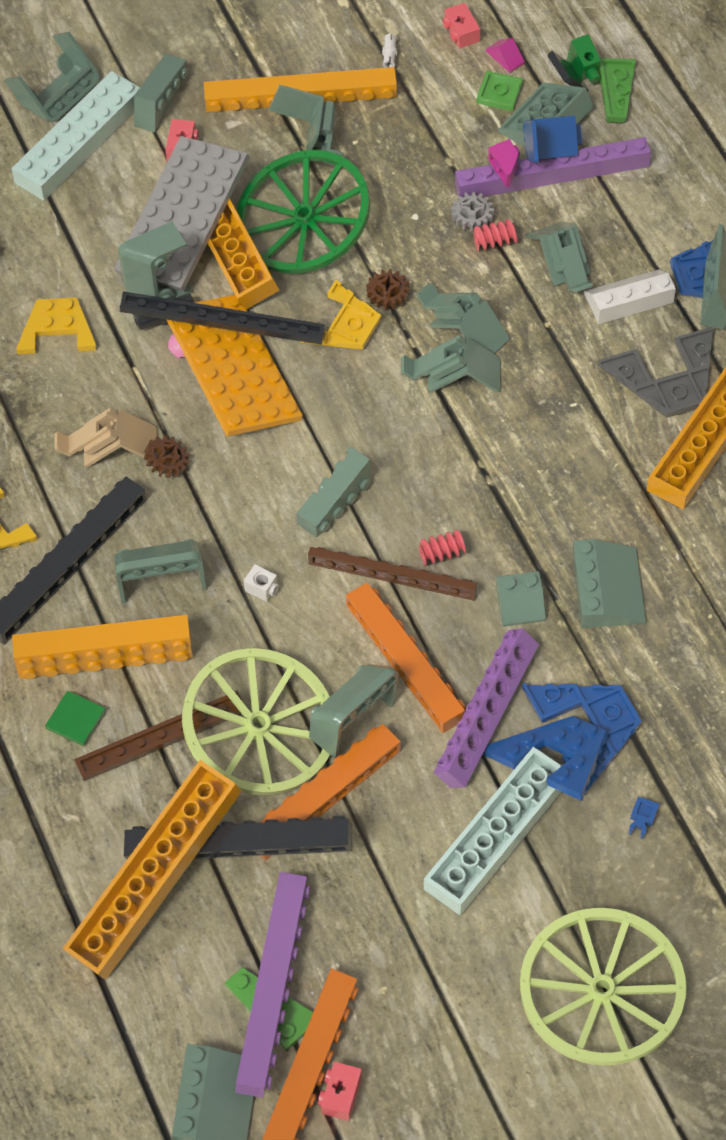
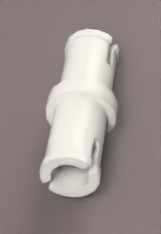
(389, 51)

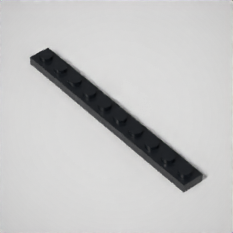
(222, 318)

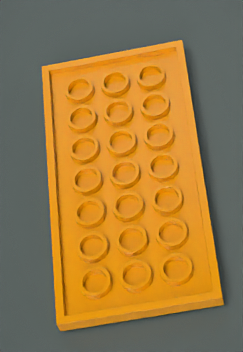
(236, 374)

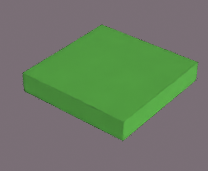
(499, 91)

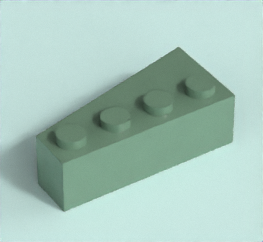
(158, 91)
(335, 493)

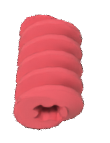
(494, 233)
(441, 546)

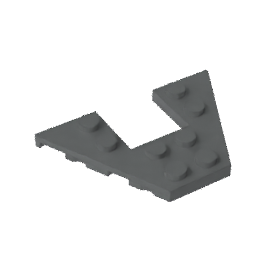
(674, 392)

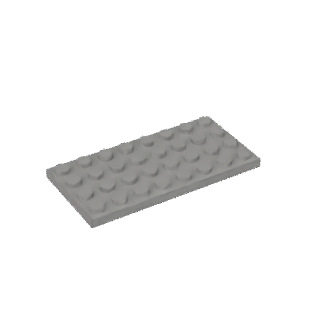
(193, 197)

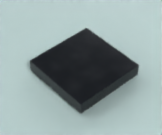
(566, 70)

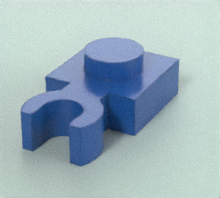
(642, 815)

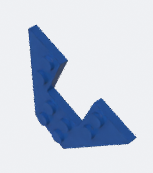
(604, 706)
(567, 736)

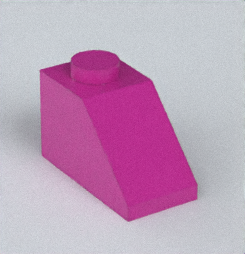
(504, 160)

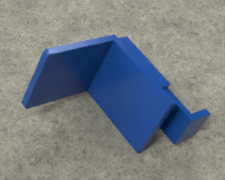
(551, 137)

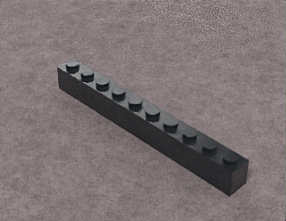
(68, 556)
(266, 838)

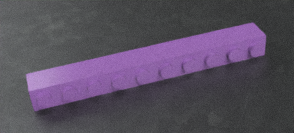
(588, 163)
(271, 985)

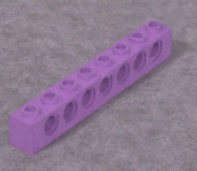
(486, 708)

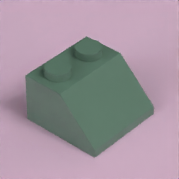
(520, 598)

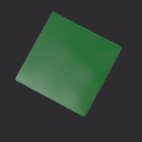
(75, 718)

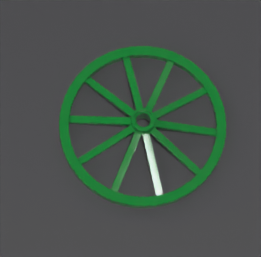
(306, 209)

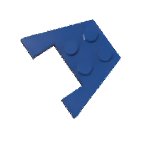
(690, 270)

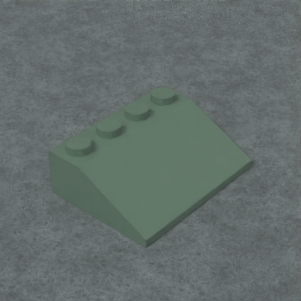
(547, 102)
(714, 288)
(607, 584)
(208, 1099)

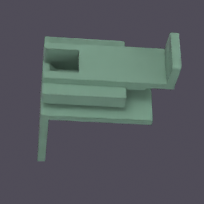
(309, 108)
(564, 255)
(467, 313)
(452, 361)

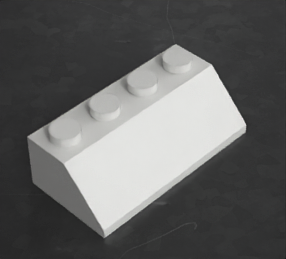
(631, 296)

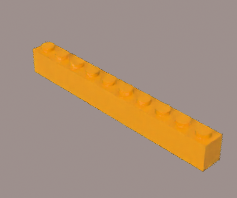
(333, 86)

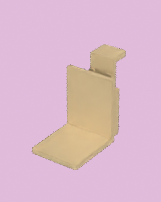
(106, 434)

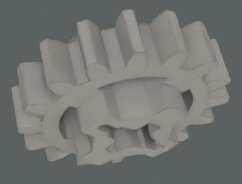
(472, 211)

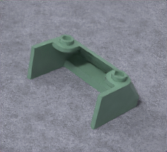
(75, 81)
(145, 255)
(158, 561)
(350, 702)

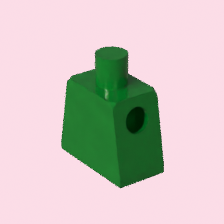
(584, 58)

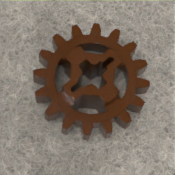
(388, 289)
(166, 456)

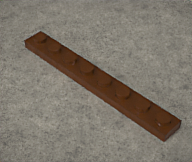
(392, 573)
(149, 740)

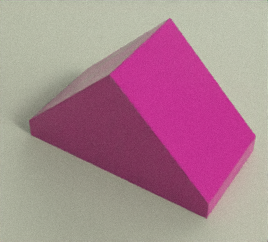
(506, 54)

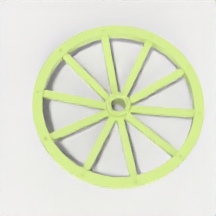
(260, 717)
(602, 999)

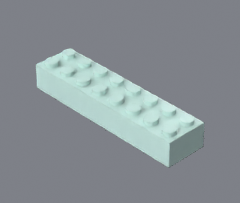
(76, 136)
(493, 833)

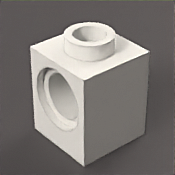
(259, 575)

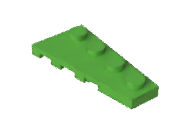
(616, 87)
(296, 1017)

